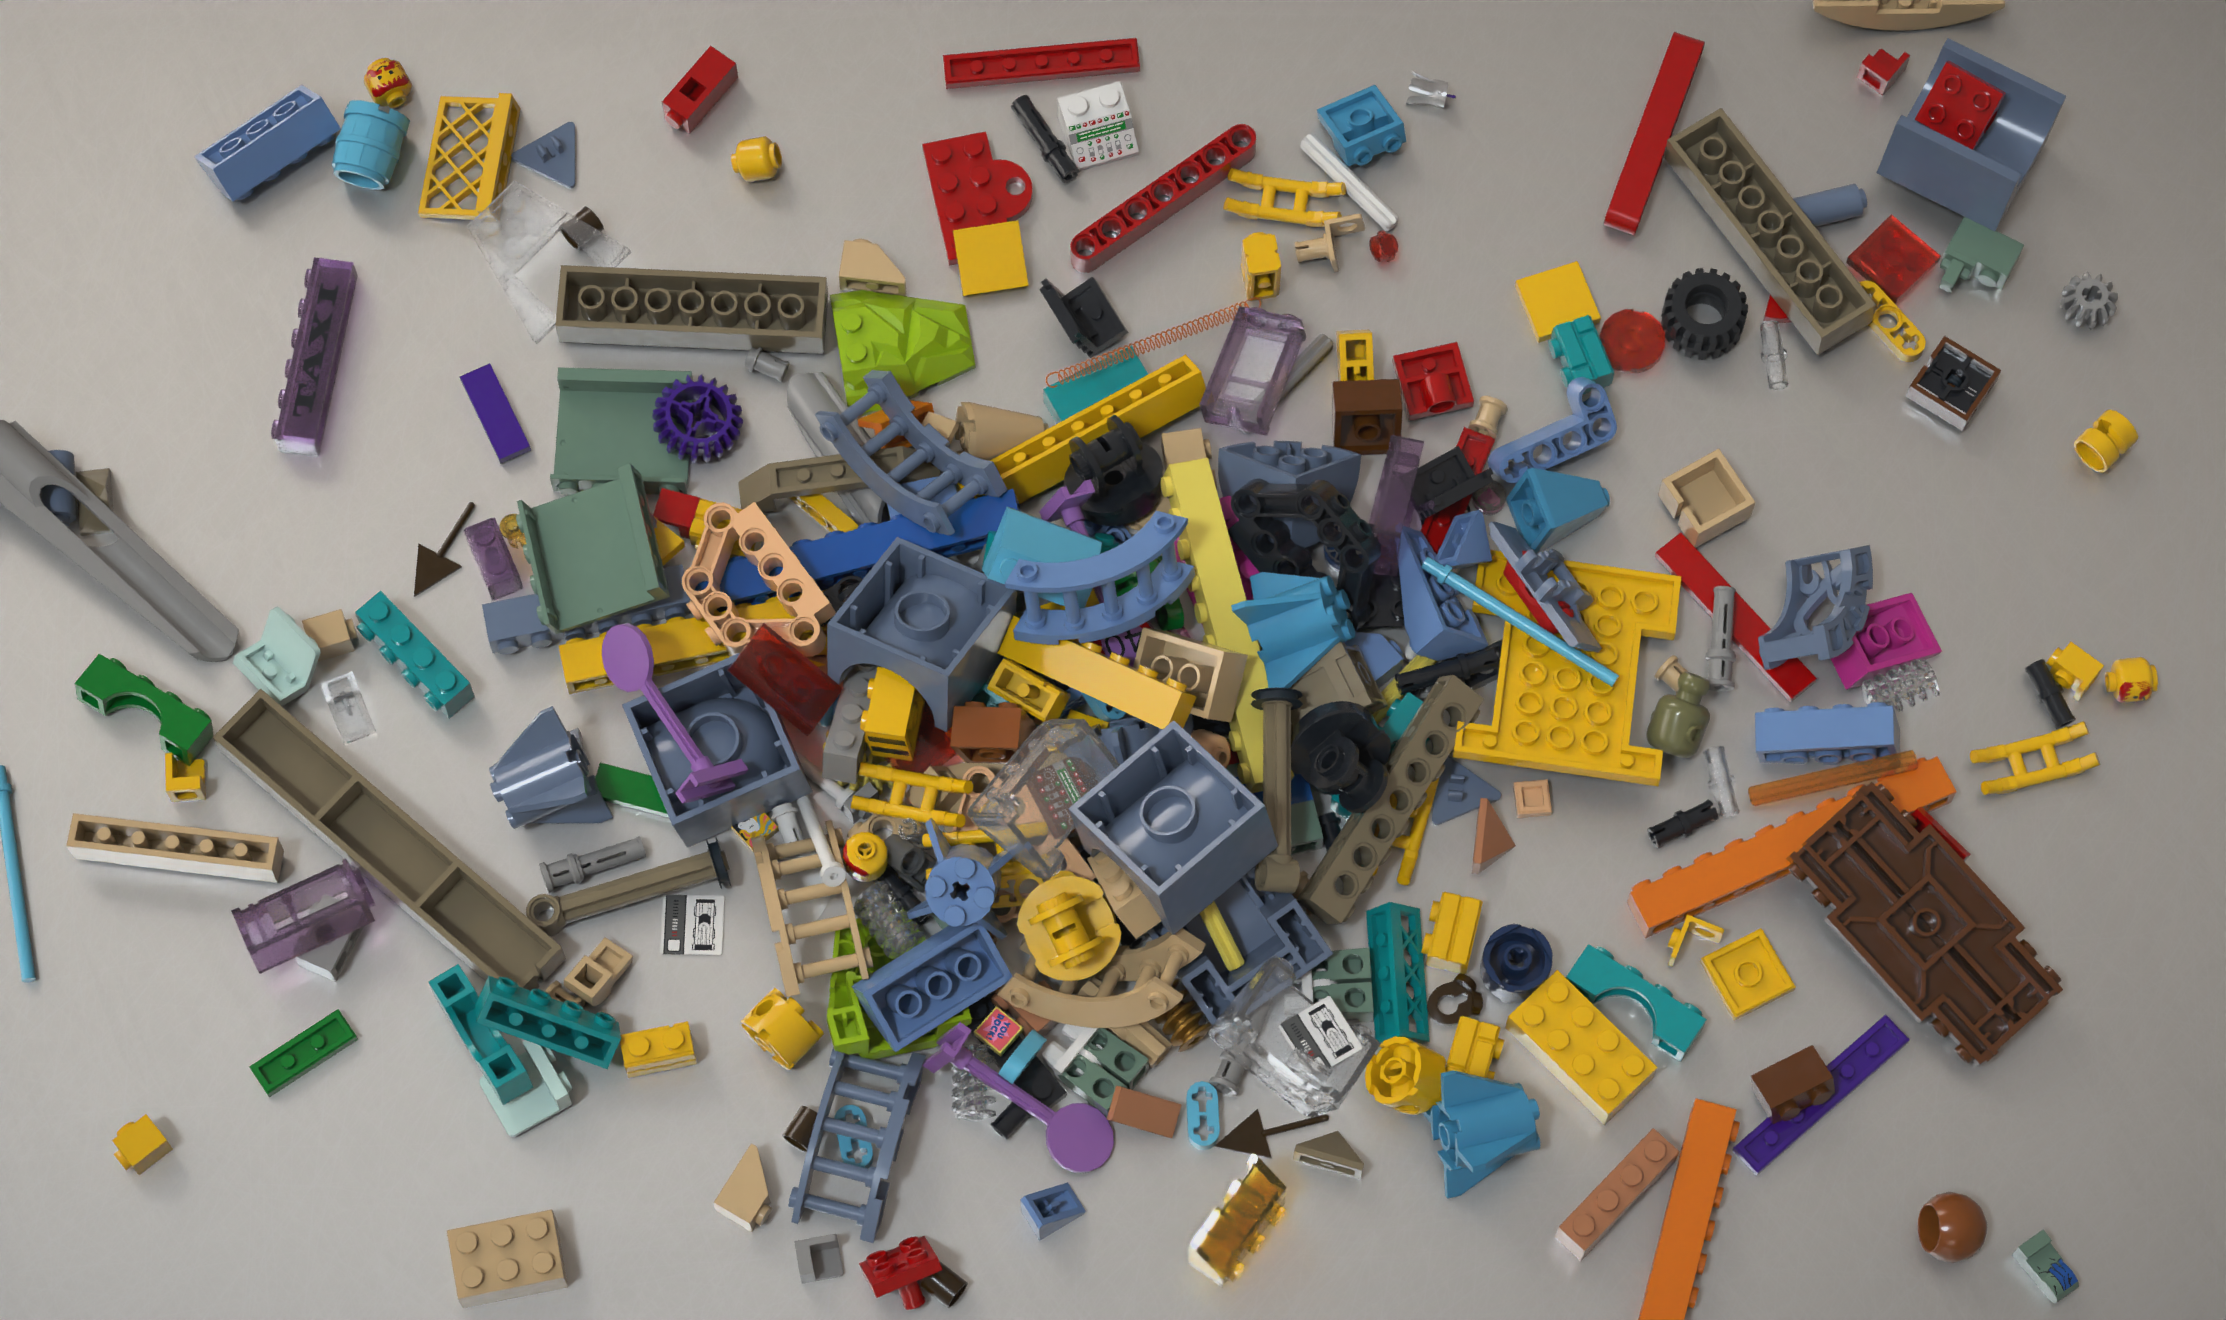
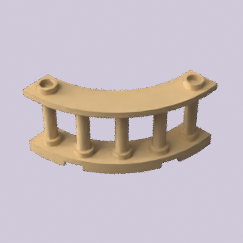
(778, 900)
(1145, 1002)

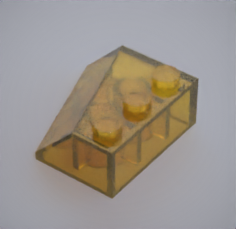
(1239, 1224)

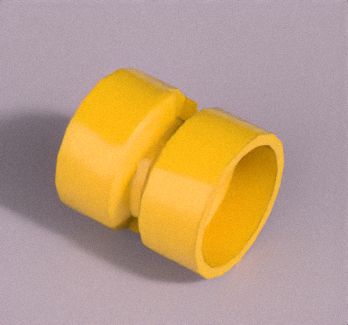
(2103, 443)

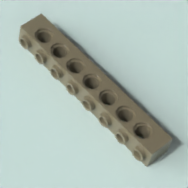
(1320, 892)

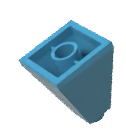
(1554, 505)

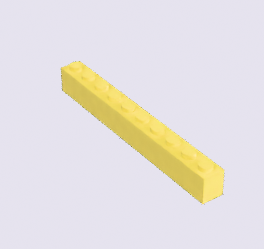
(1216, 588)

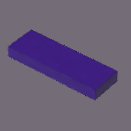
(495, 413)

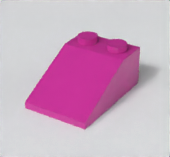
(1890, 637)

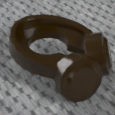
(1462, 985)

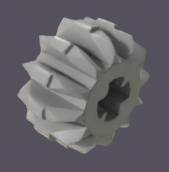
(2093, 289)

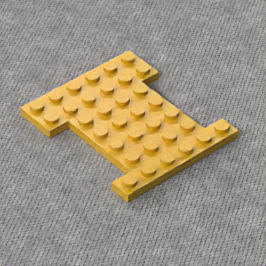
(1556, 712)

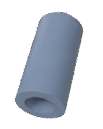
(1833, 204)
(57, 498)

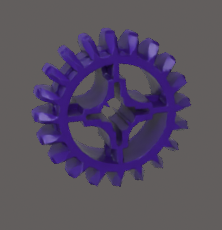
(720, 431)

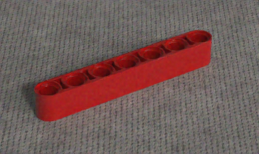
(1653, 132)
(1158, 211)

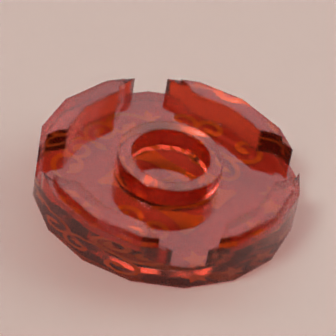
(1632, 340)

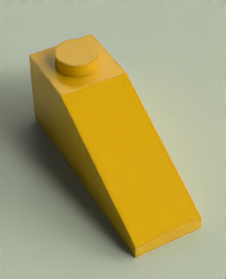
(1355, 355)

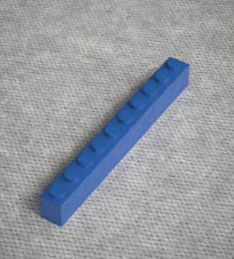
(858, 550)

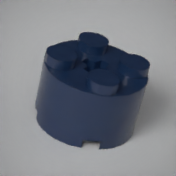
(1522, 945)

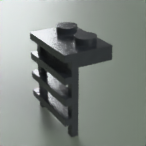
(1085, 315)
(1445, 482)

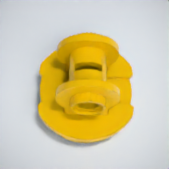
(1069, 928)

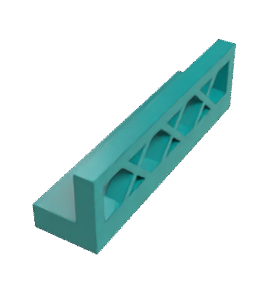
(1391, 972)

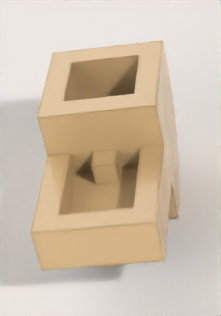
(596, 974)

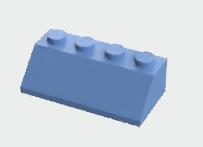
(268, 143)
(932, 983)

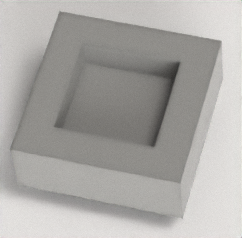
(866, 791)

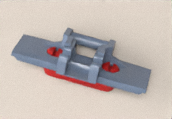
(1551, 602)

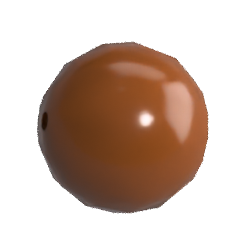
(1951, 1227)

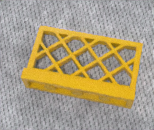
(496, 154)

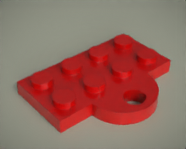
(972, 186)

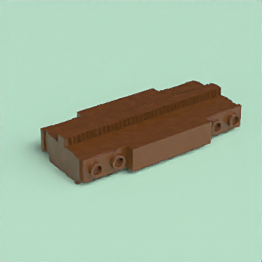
(1924, 924)

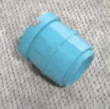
(368, 145)

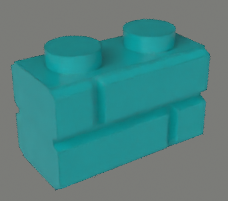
(1580, 352)

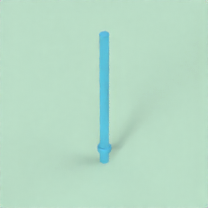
(1446, 576)
(15, 881)

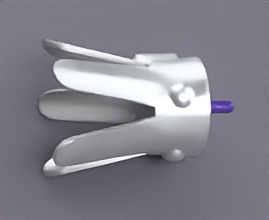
(1433, 89)

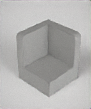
(819, 1258)

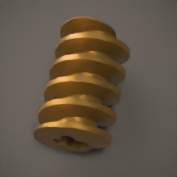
(1182, 1023)

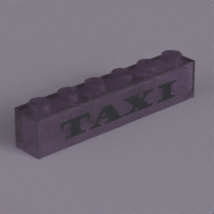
(315, 357)

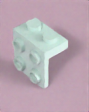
(281, 660)
(540, 1102)

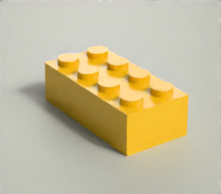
(1580, 1047)

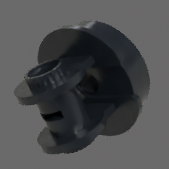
(1122, 473)
(1342, 753)

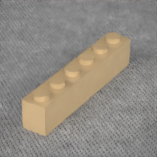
(175, 848)

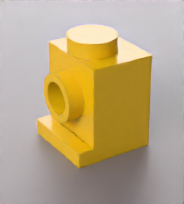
(2074, 669)

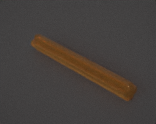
(1833, 778)

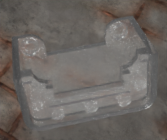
(1031, 794)
(1252, 1037)

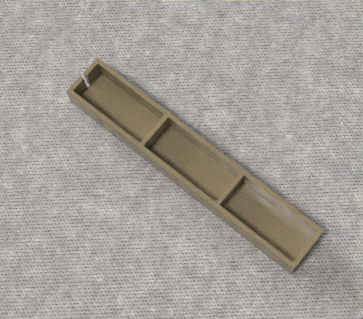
(386, 845)

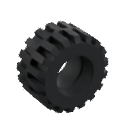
(1709, 290)

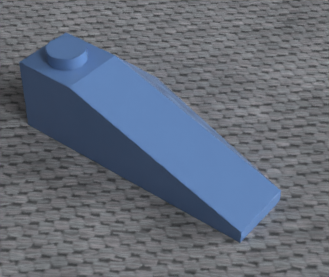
(1431, 611)

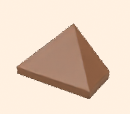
(1490, 839)

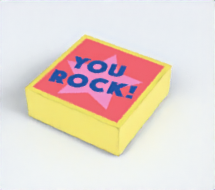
(998, 1031)

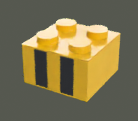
(892, 716)

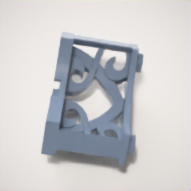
(1805, 592)

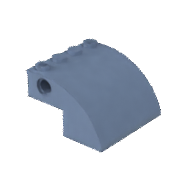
(1261, 927)

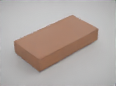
(1144, 1112)

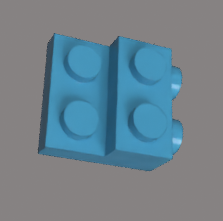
(1362, 126)

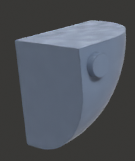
(1289, 464)

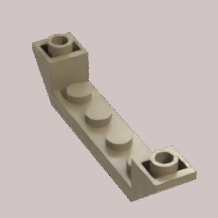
(819, 476)

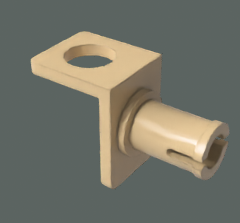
(1325, 246)

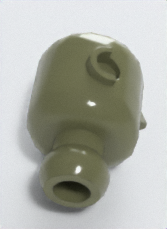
(1679, 719)

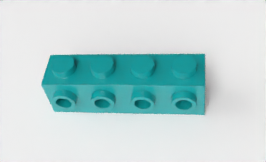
(417, 657)
(548, 1021)

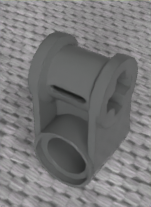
(909, 861)

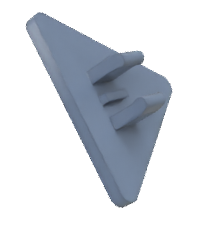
(551, 155)
(1459, 792)

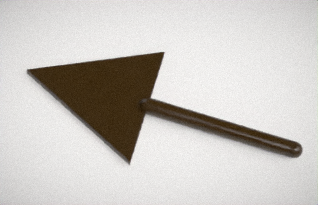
(434, 566)
(1251, 1137)

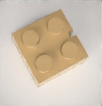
(1706, 498)

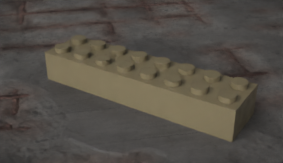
(1769, 231)
(692, 309)

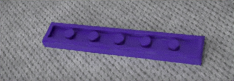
(1848, 1071)

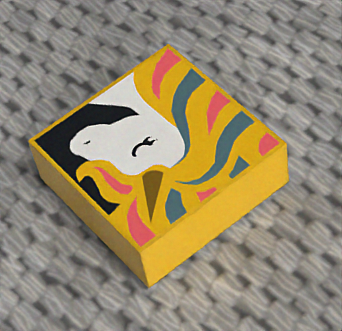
(755, 827)

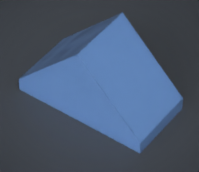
(1465, 542)
(1051, 1209)

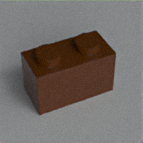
(1793, 1085)

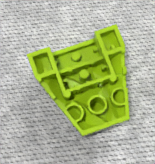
(906, 335)
(846, 1018)

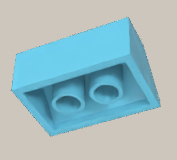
(1036, 541)

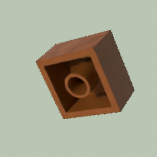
(989, 733)

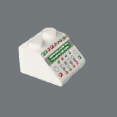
(1097, 126)

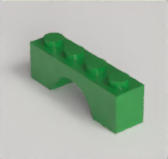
(111, 687)

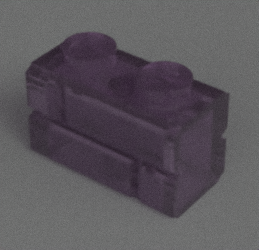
(493, 559)

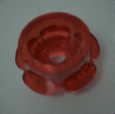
(1383, 246)

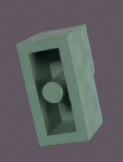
(1979, 254)

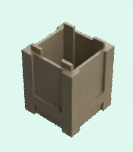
(1338, 677)

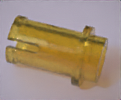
(513, 535)

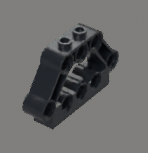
(1297, 502)

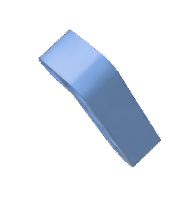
(1551, 436)

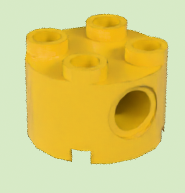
(780, 1029)
(1405, 1075)

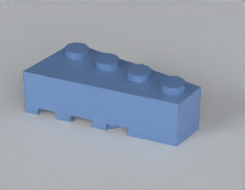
(1826, 734)

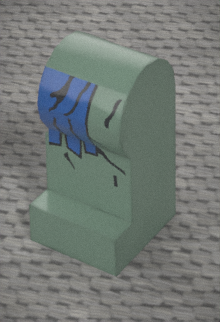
(2046, 1267)

